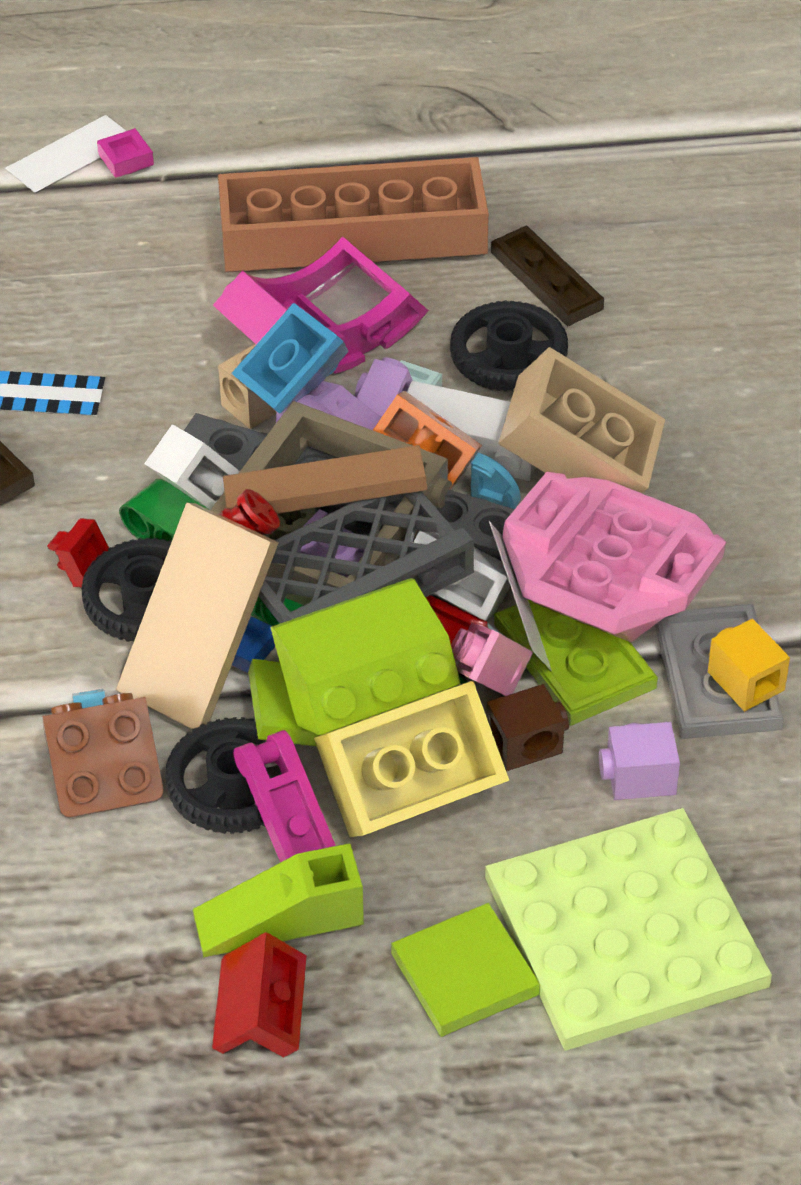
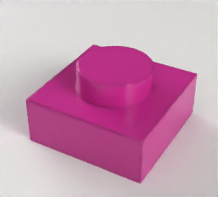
(125, 153)

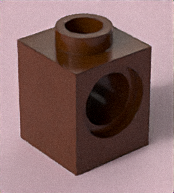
(527, 726)

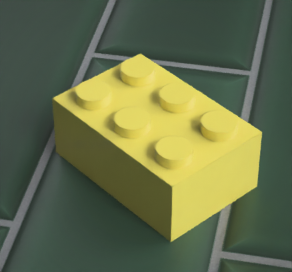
(411, 759)

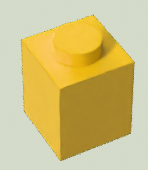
(748, 664)

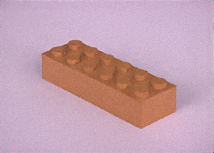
(378, 208)

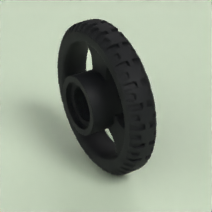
(507, 343)
(135, 569)
(225, 783)

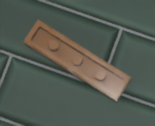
(333, 480)

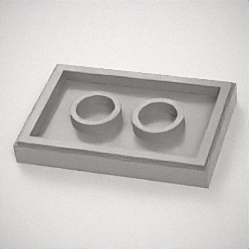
(698, 700)

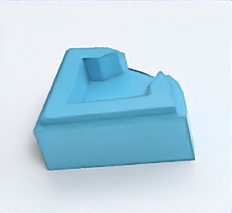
(493, 482)

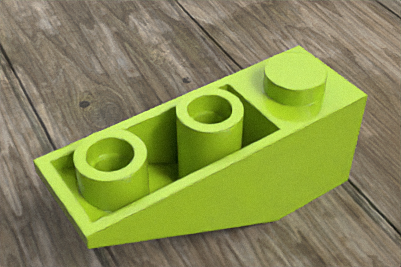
(290, 901)

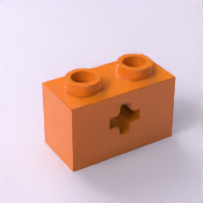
(419, 425)

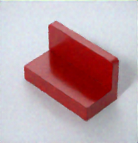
(260, 996)

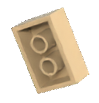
(580, 425)

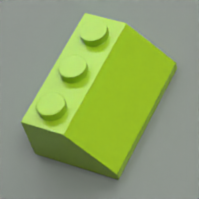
(364, 657)

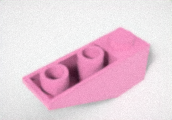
(490, 658)

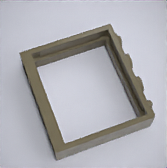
(310, 427)

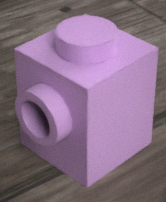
(640, 760)

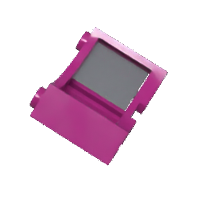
(337, 290)

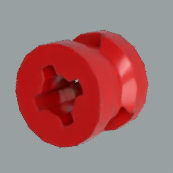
(253, 512)

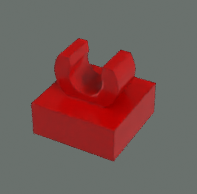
(78, 548)

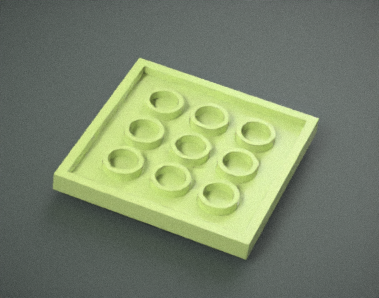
(626, 928)

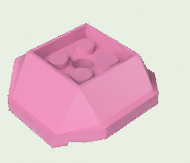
(608, 553)

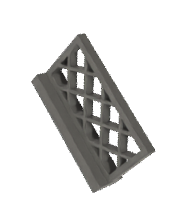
(430, 565)

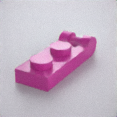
(285, 800)

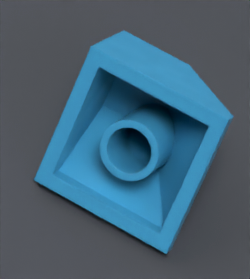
(291, 359)

